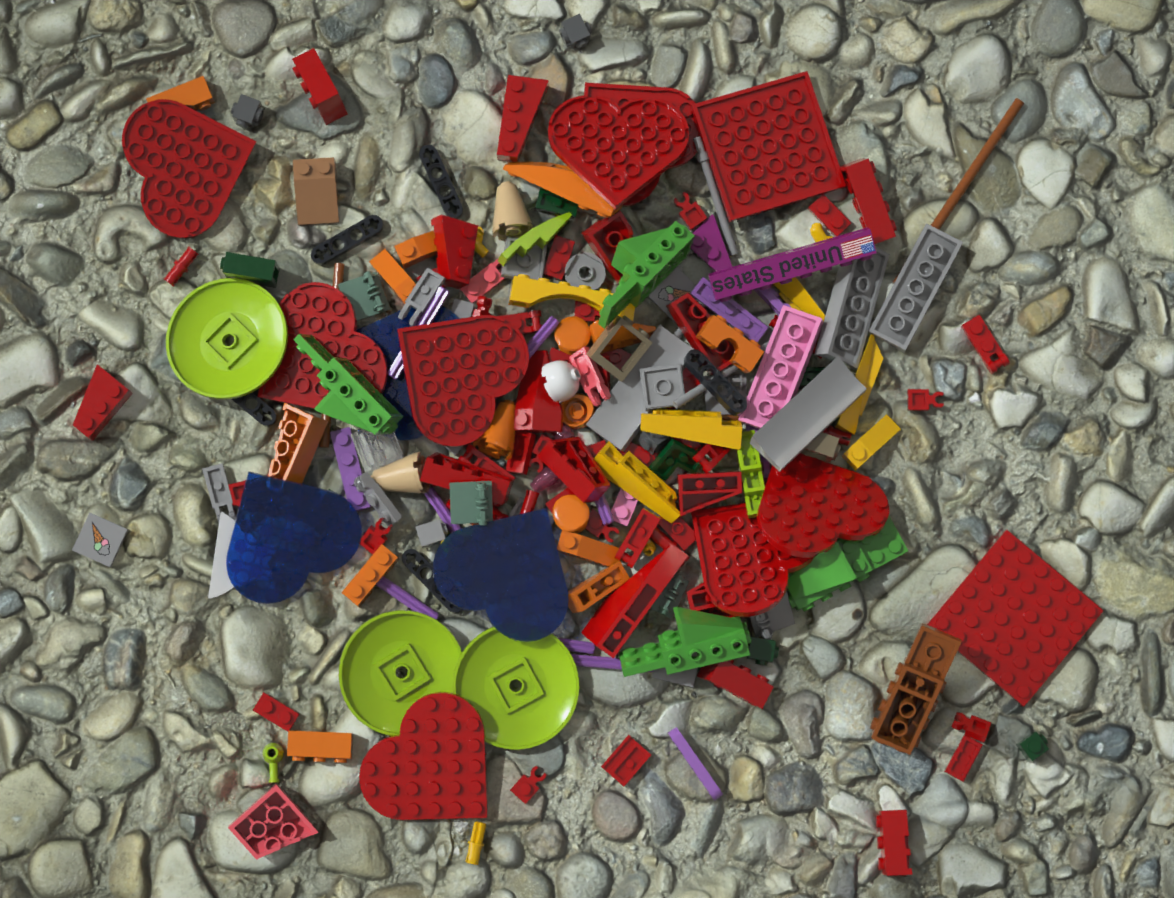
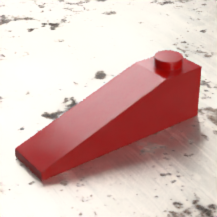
(604, 238)
(534, 407)

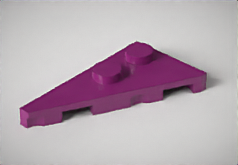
(710, 246)

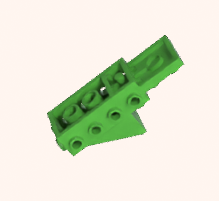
(644, 266)
(351, 394)
(843, 565)
(695, 633)

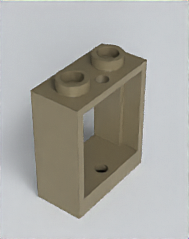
(606, 336)
(824, 448)

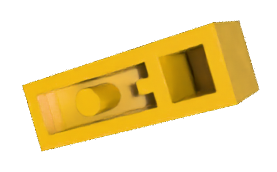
(870, 442)

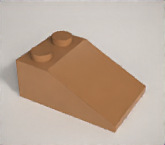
(316, 191)

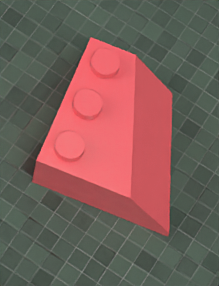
(271, 824)

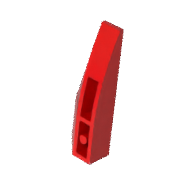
(631, 601)

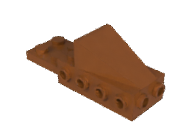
(915, 690)

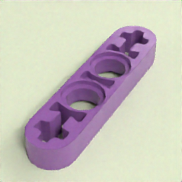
(695, 763)

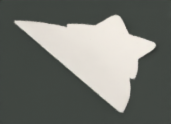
(220, 580)

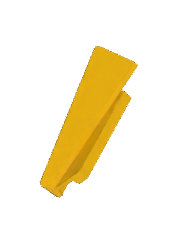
(694, 426)

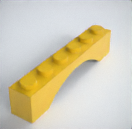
(529, 292)

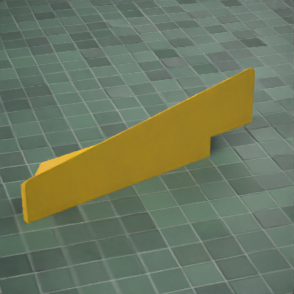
(798, 298)
(866, 374)
(638, 481)

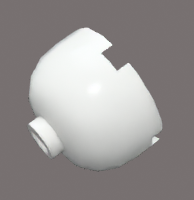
(561, 380)

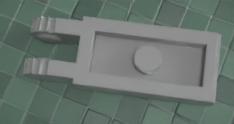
(421, 295)
(218, 489)
(377, 498)

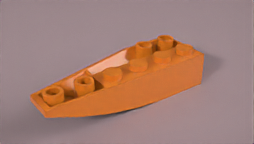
(563, 182)

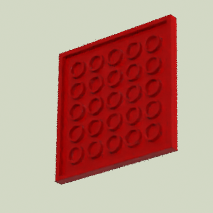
(768, 146)
(1016, 617)

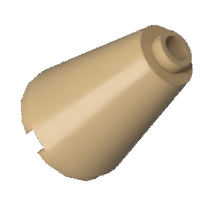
(510, 213)
(402, 475)

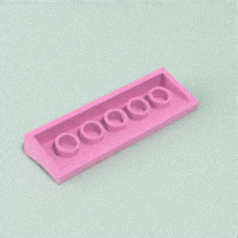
(782, 365)

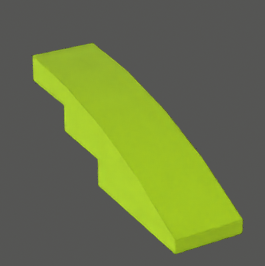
(539, 236)
(751, 474)

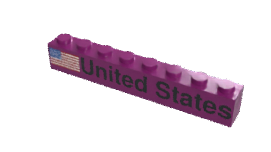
(792, 263)

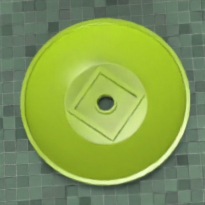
(210, 316)
(378, 649)
(540, 706)

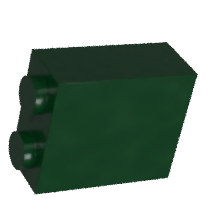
(250, 268)

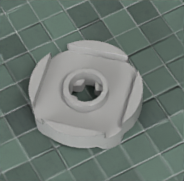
(581, 262)

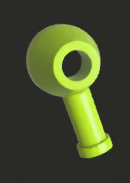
(273, 761)

